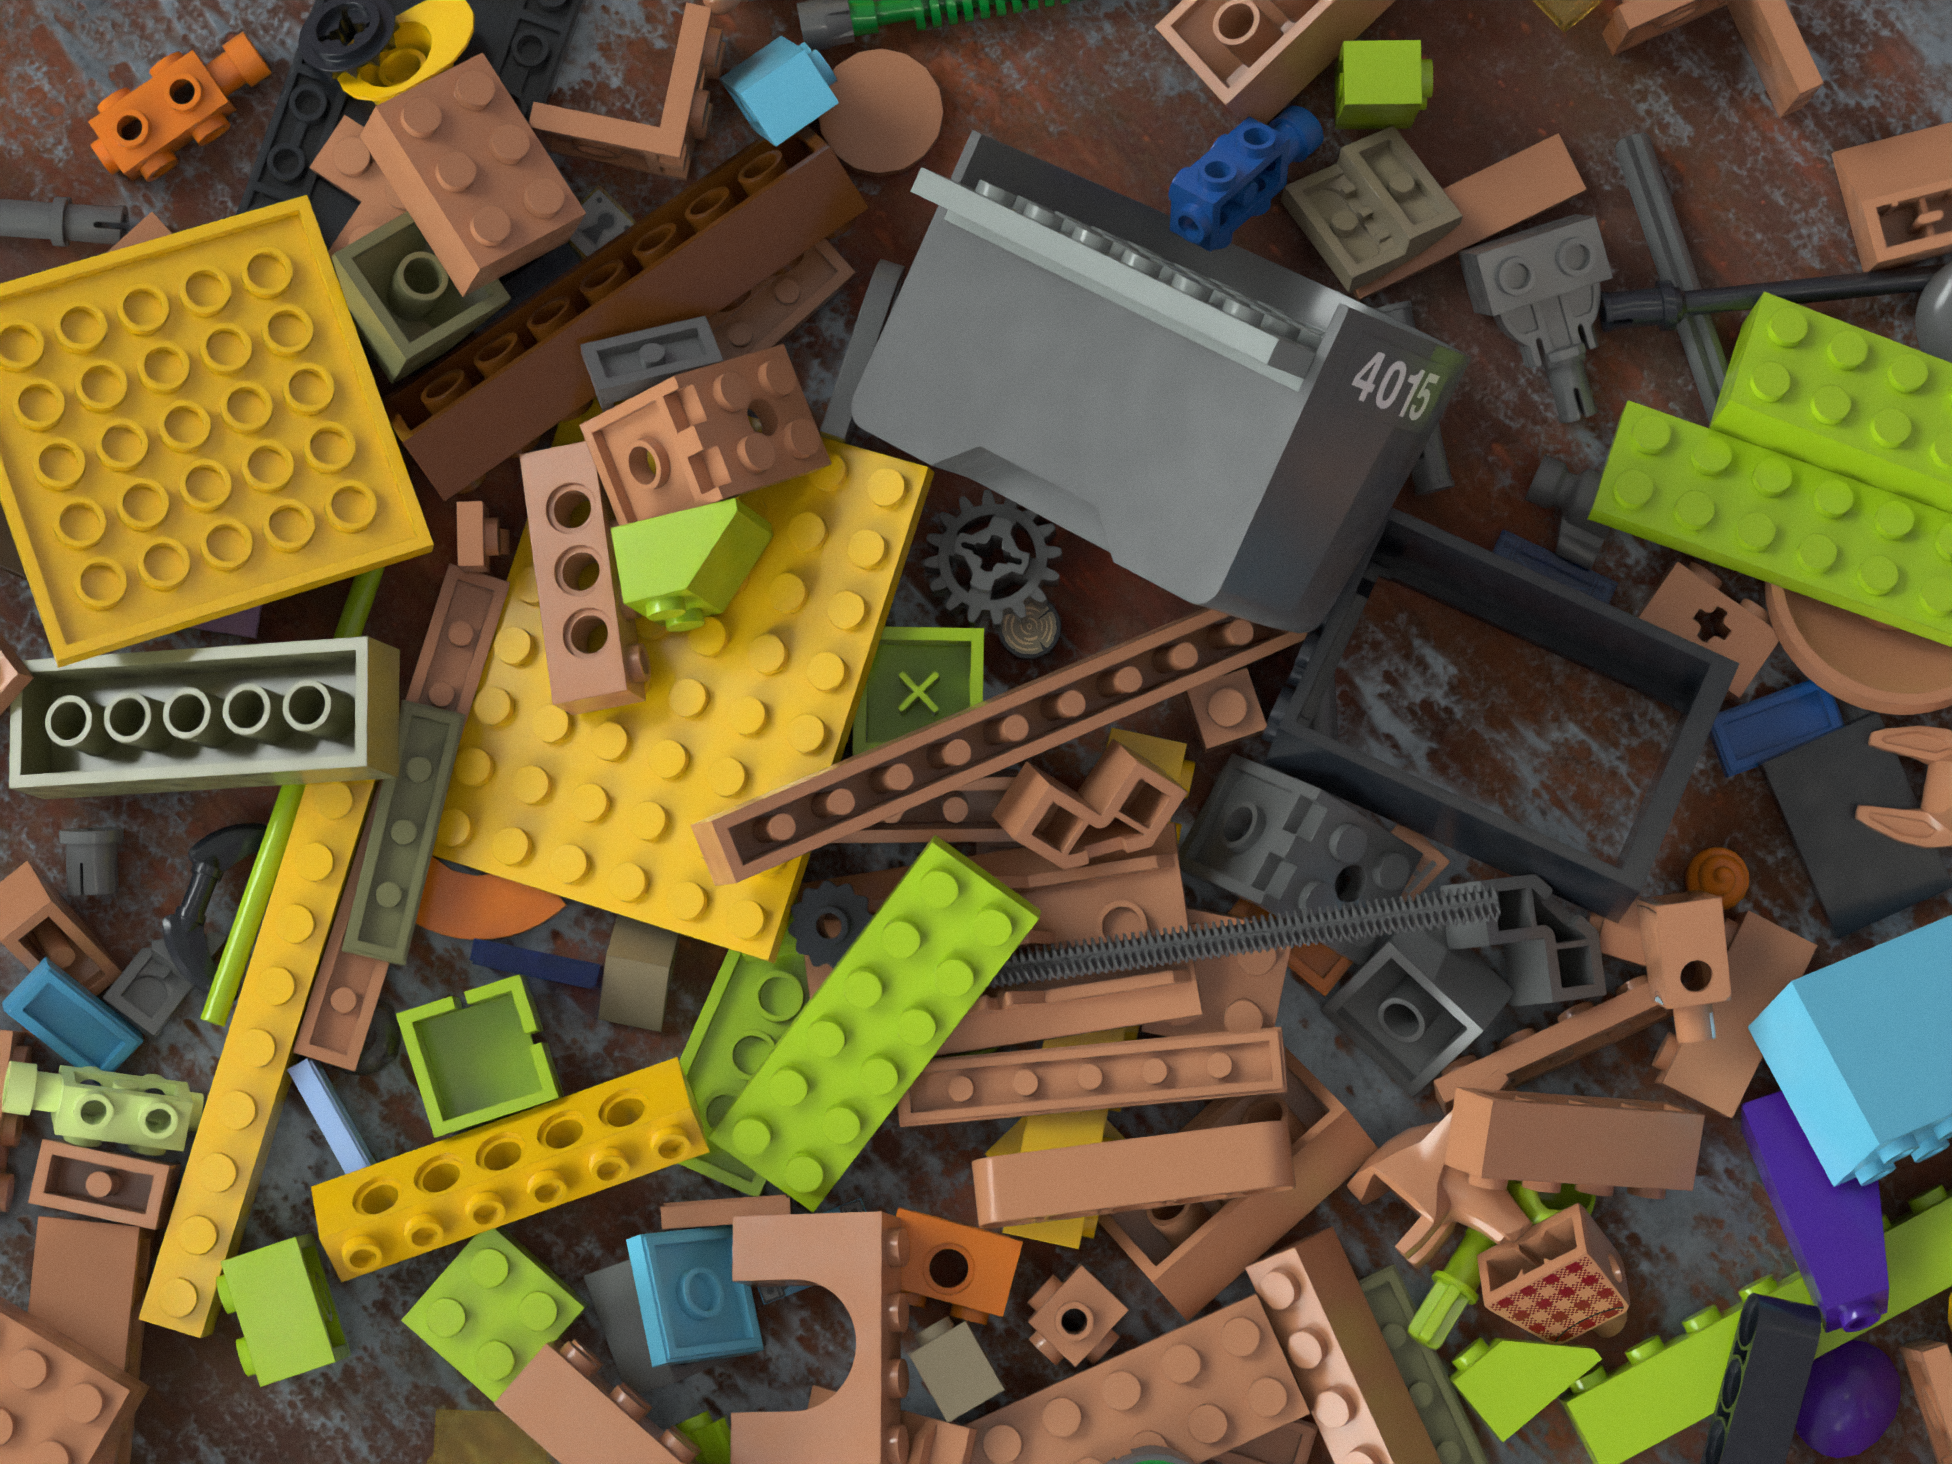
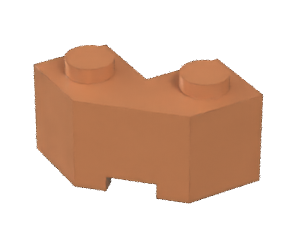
(1115, 809)

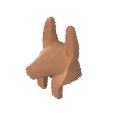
(1932, 823)
(1415, 1172)

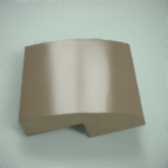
(1371, 208)

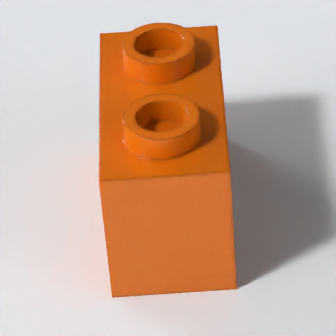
(989, 1258)

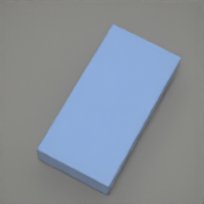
(331, 1115)

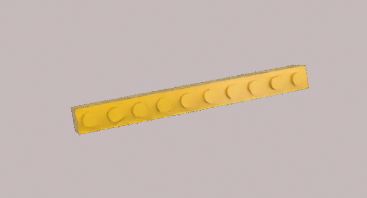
(254, 1062)

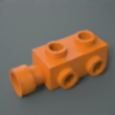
(169, 124)

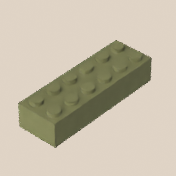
(207, 719)

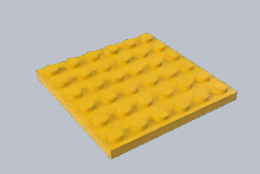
(193, 433)

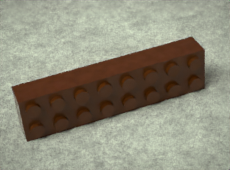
(670, 267)

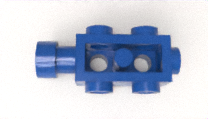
(1239, 176)

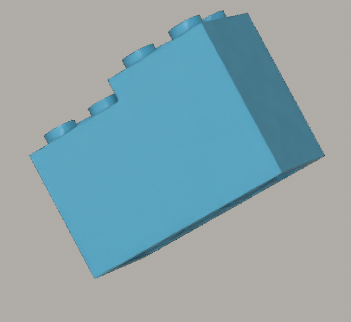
(1868, 1054)

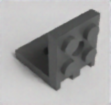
(1293, 848)

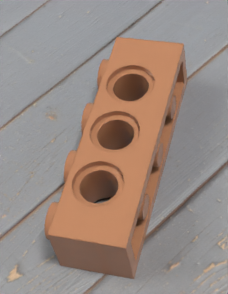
(580, 680)

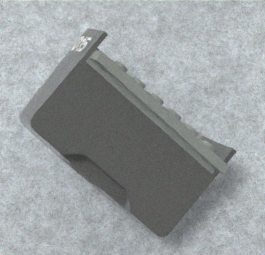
(1150, 391)

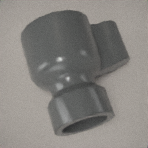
(1573, 495)

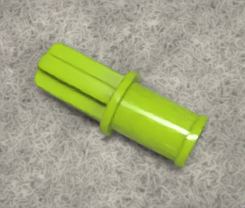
(1450, 1293)

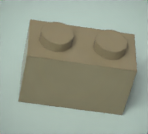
(955, 1367)

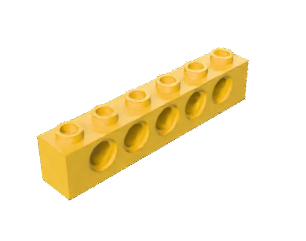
(508, 1169)

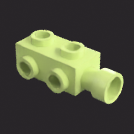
(109, 1112)

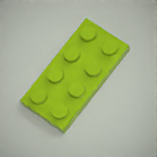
(731, 1039)

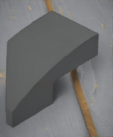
(153, 988)

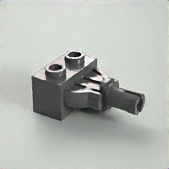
(1545, 300)

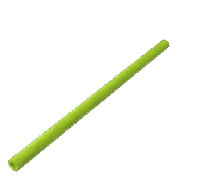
(275, 839)

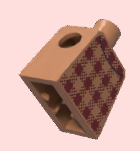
(1558, 1279)

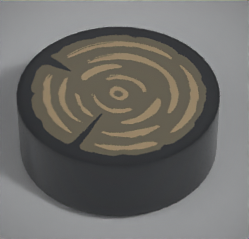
(1033, 638)

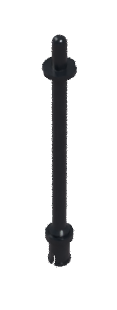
(1669, 304)

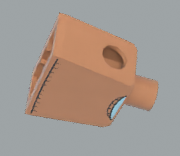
(1676, 932)

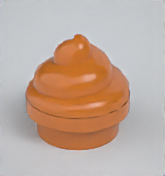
(1718, 873)

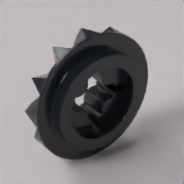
(327, 31)

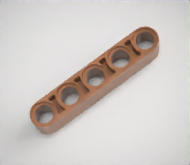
(1133, 1174)

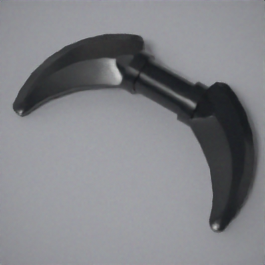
(185, 928)

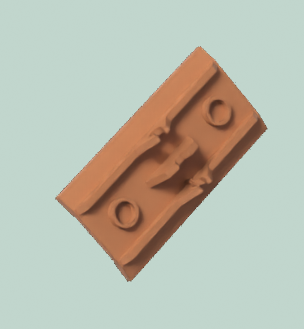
(1098, 899)

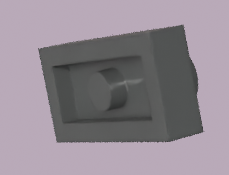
(641, 359)

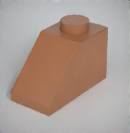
(42, 924)

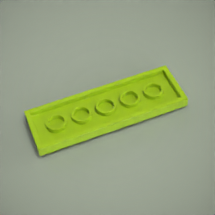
(1779, 521)
(874, 1023)

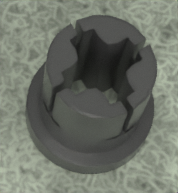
(92, 859)

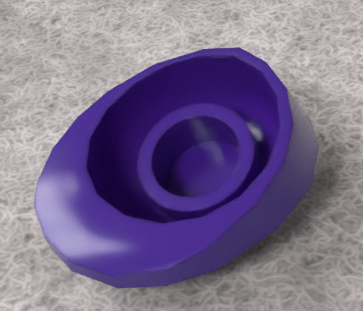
(1848, 1400)

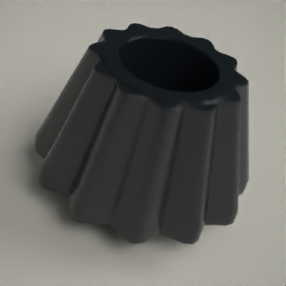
(809, 922)

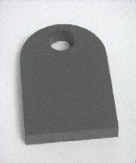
(873, 315)

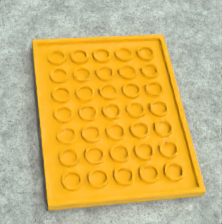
(730, 712)

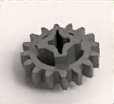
(966, 552)

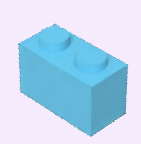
(781, 88)

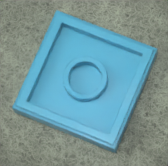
(689, 1296)

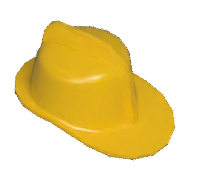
(426, 45)

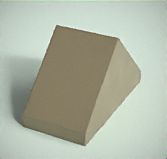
(638, 974)

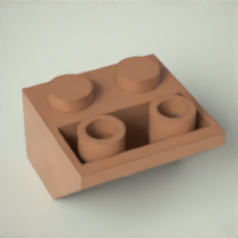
(1899, 197)

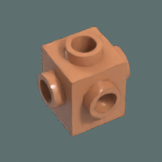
(1081, 1292)

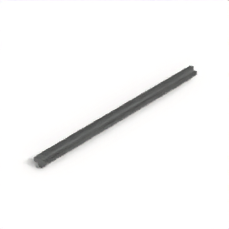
(1250, 936)

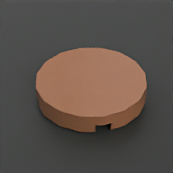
(884, 113)

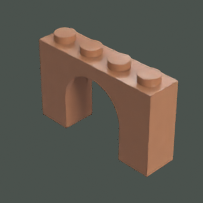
(860, 1263)

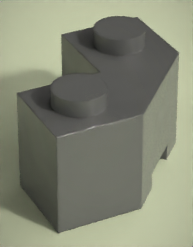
(1544, 946)

